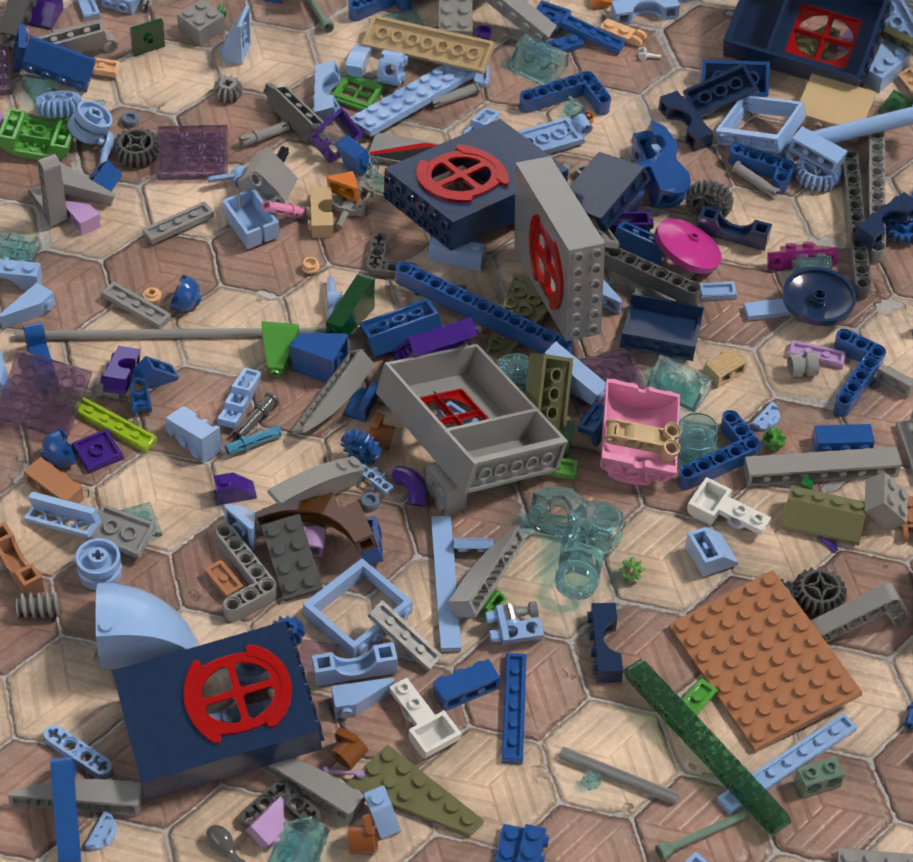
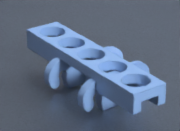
(378, 476)

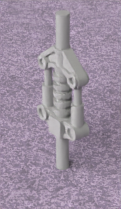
(349, 207)

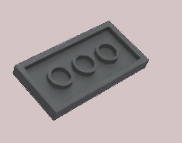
(291, 557)

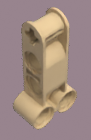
(645, 437)

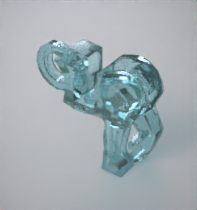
(588, 534)

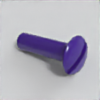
(828, 543)

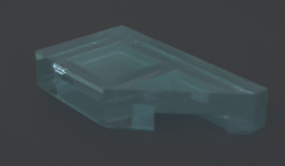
(573, 108)

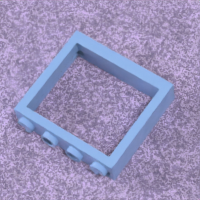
(728, 135)
(340, 585)

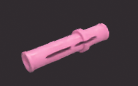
(289, 210)

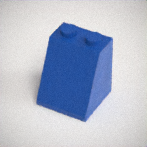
(318, 354)

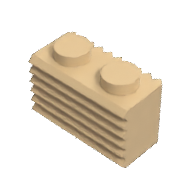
(726, 366)

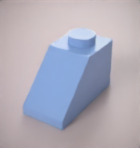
(382, 812)

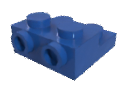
(522, 844)

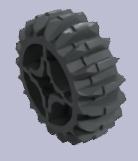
(136, 147)
(710, 195)
(819, 591)

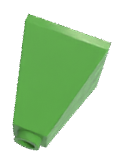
(277, 343)

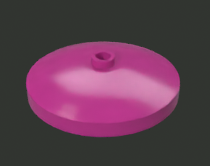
(688, 246)

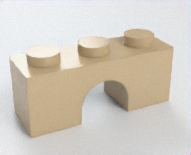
(320, 212)

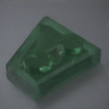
(895, 102)

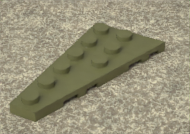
(521, 300)

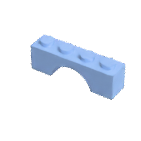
(625, 10)
(326, 77)
(21, 273)
(376, 662)

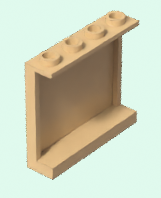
(834, 103)

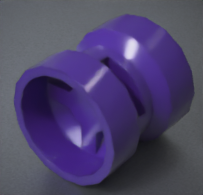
(483, 32)

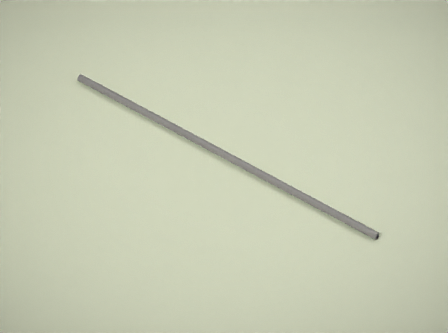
(170, 333)

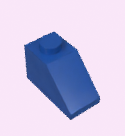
(353, 155)
(154, 372)

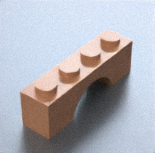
(24, 574)

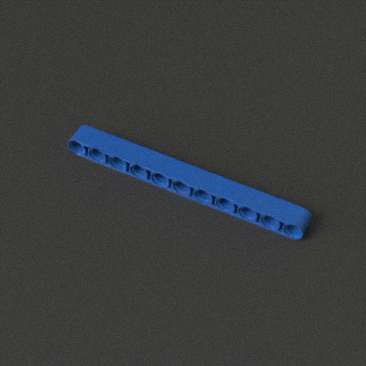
(478, 308)

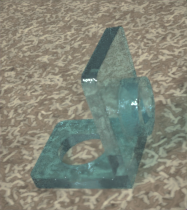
(373, 173)

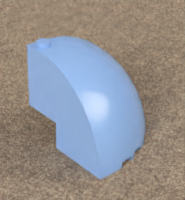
(137, 626)

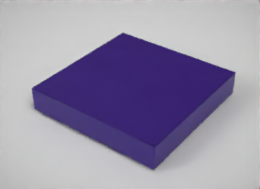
(97, 451)

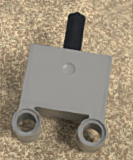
(269, 175)

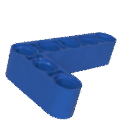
(557, 91)
(871, 357)
(743, 444)
(65, 809)

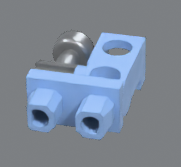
(510, 628)

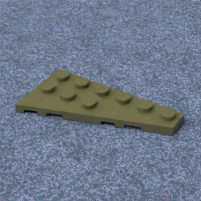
(416, 793)

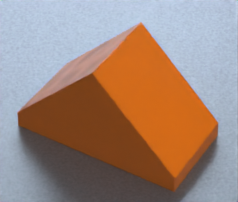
(344, 185)

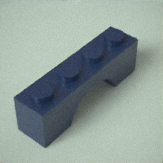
(677, 108)
(872, 229)
(751, 235)
(608, 663)

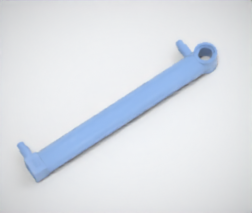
(859, 128)

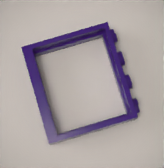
(436, 340)

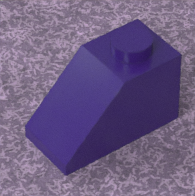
(233, 488)

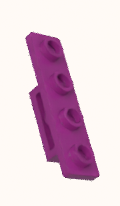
(783, 258)

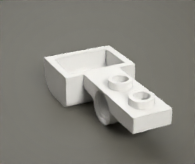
(715, 500)
(430, 730)

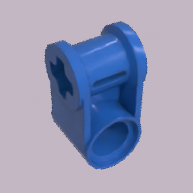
(139, 397)

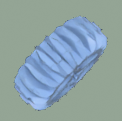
(57, 103)
(814, 176)

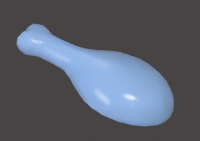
(106, 146)

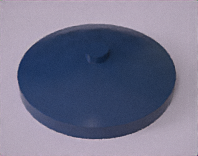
(819, 296)

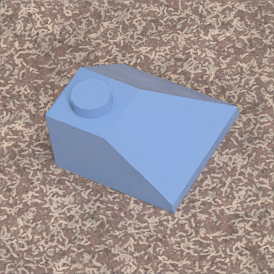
(243, 522)

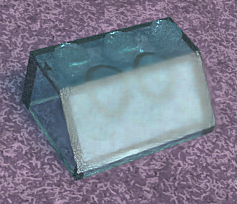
(538, 60)
(681, 379)
(300, 841)

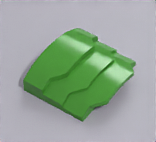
(34, 135)

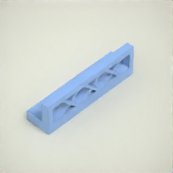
(66, 512)

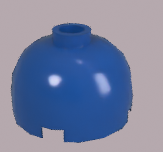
(186, 295)
(58, 450)

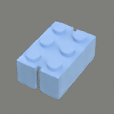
(250, 221)

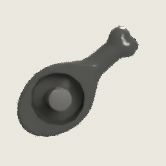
(221, 842)

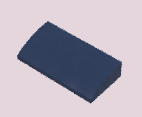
(720, 90)

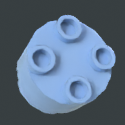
(385, 72)

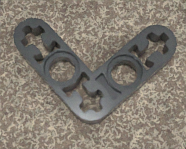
(382, 264)
(289, 796)

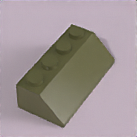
(549, 386)
(824, 515)

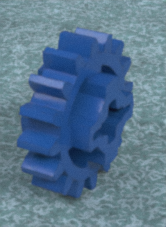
(900, 231)
(361, 446)

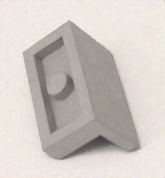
(895, 380)

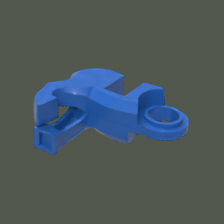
(668, 176)

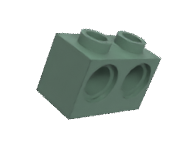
(819, 777)

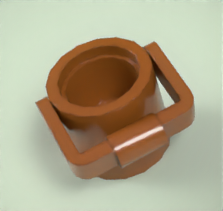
(381, 432)
(348, 748)
(363, 838)

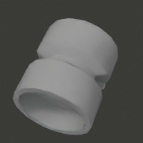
(803, 364)

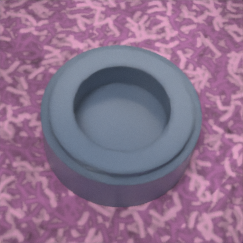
(130, 119)
(369, 502)

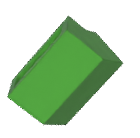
(494, 599)

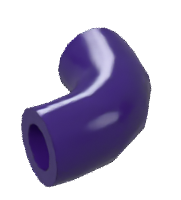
(413, 482)

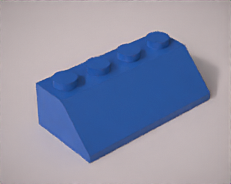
(58, 63)
(757, 69)
(392, 328)

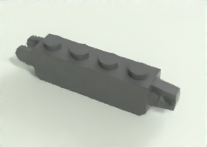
(16, 13)
(292, 110)

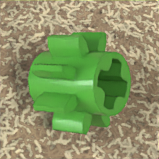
(773, 439)
(637, 569)

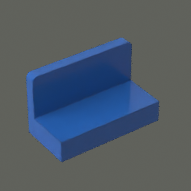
(106, 175)
(362, 403)
(593, 423)

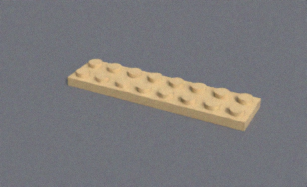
(429, 44)

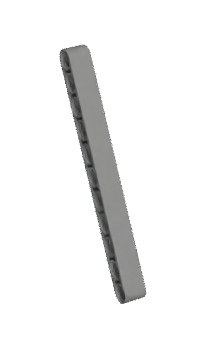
(876, 185)

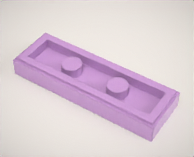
(826, 356)

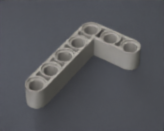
(50, 195)
(251, 570)
(862, 610)

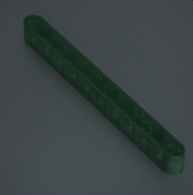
(707, 747)

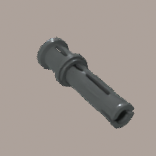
(260, 411)

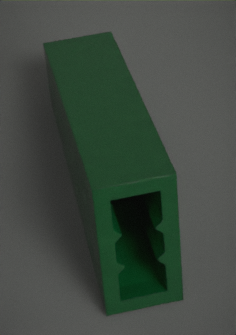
(353, 306)

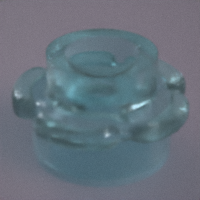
(591, 780)

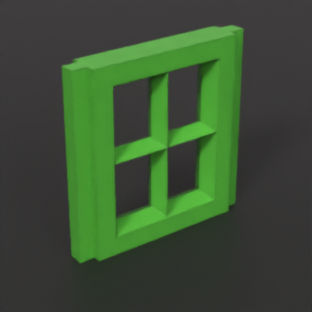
(362, 82)

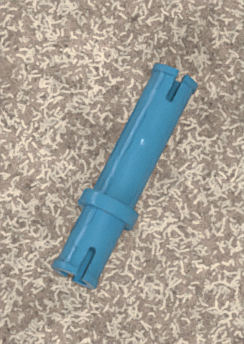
(245, 443)

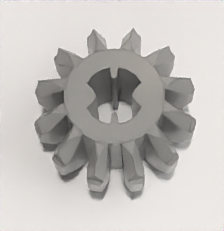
(228, 89)

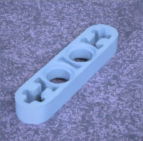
(80, 749)

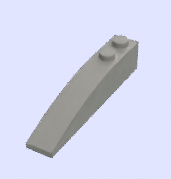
(337, 390)
(318, 481)
(486, 574)
(320, 788)
(91, 796)

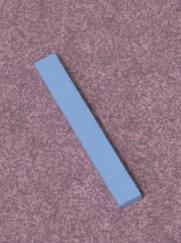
(445, 583)
(795, 757)

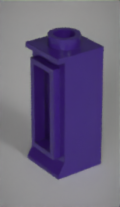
(639, 219)

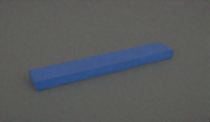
(514, 708)

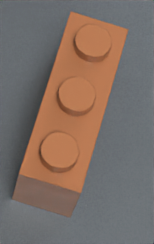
(49, 481)

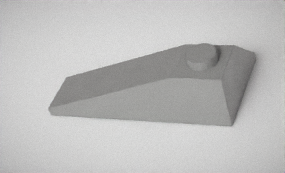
(80, 186)

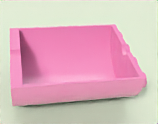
(640, 406)

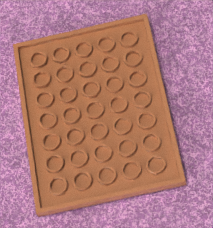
(765, 660)

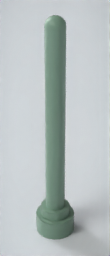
(325, 24)
(665, 850)

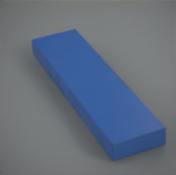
(592, 34)

